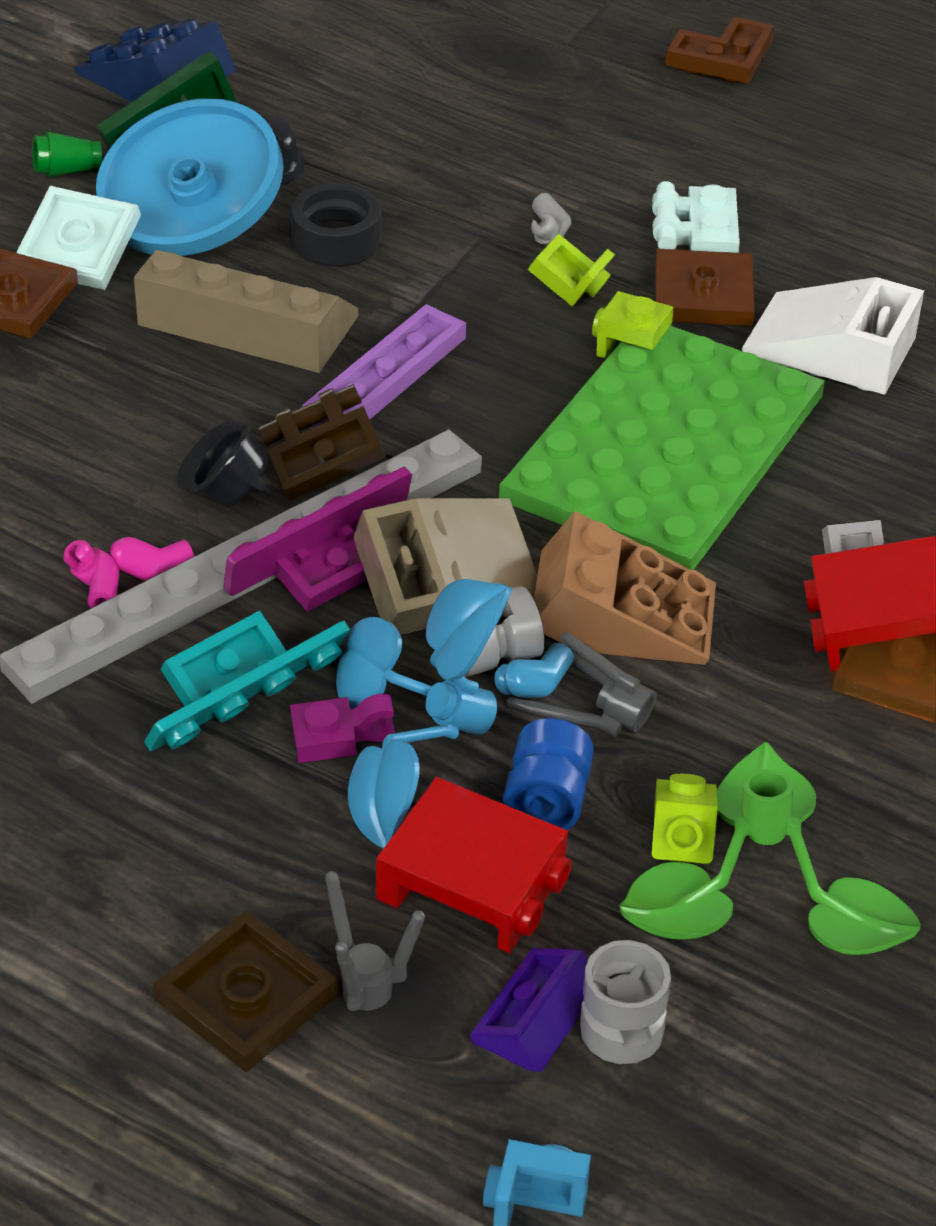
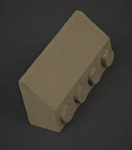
(241, 311)

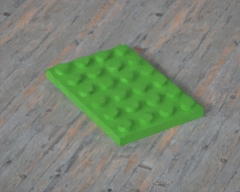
(665, 442)

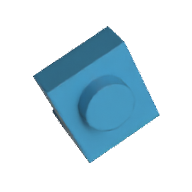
(539, 1178)

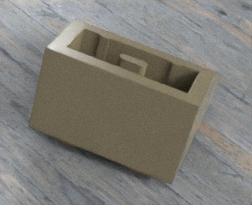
(427, 543)

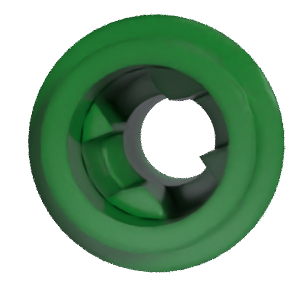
(64, 154)

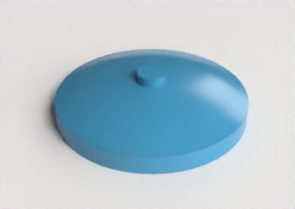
(195, 173)

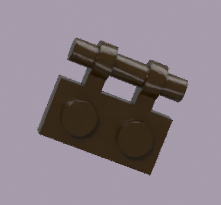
(324, 451)

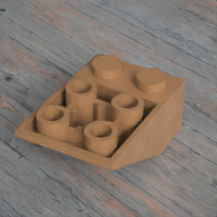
(622, 596)

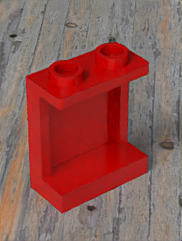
(872, 595)
(475, 860)

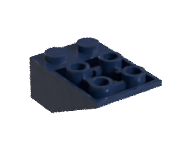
(152, 56)

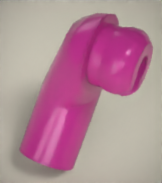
(146, 560)
(94, 569)

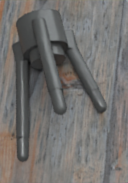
(621, 697)
(365, 967)

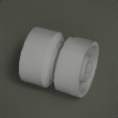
(516, 634)
(625, 1001)

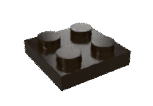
(246, 990)

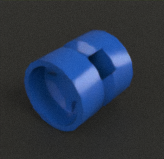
(550, 771)

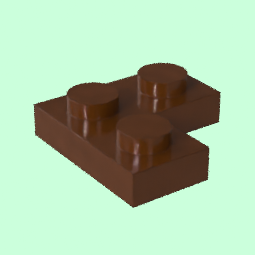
(730, 57)

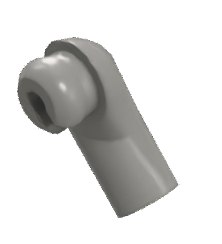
(553, 218)

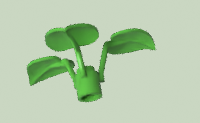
(767, 802)

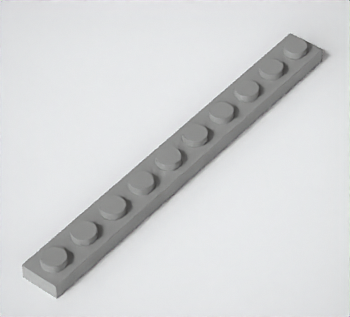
(197, 584)

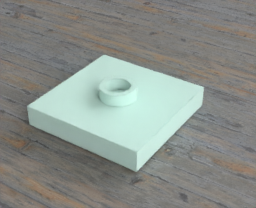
(81, 233)

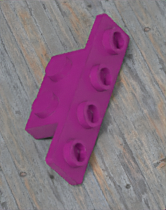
(318, 552)

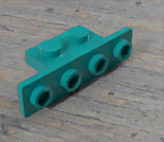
(232, 667)

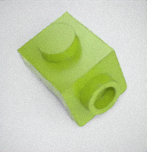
(569, 270)
(631, 321)
(684, 819)

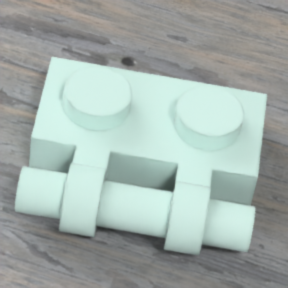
(710, 217)

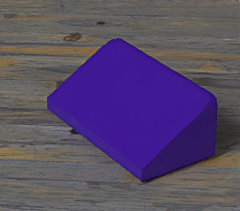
(535, 1008)

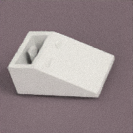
(841, 330)

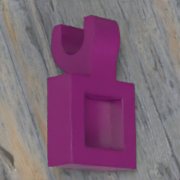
(331, 728)

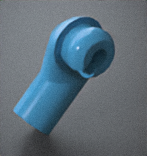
(535, 677)

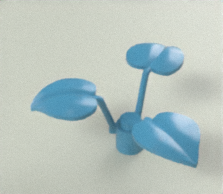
(458, 630)

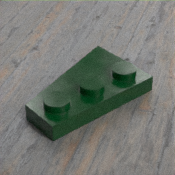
(197, 80)

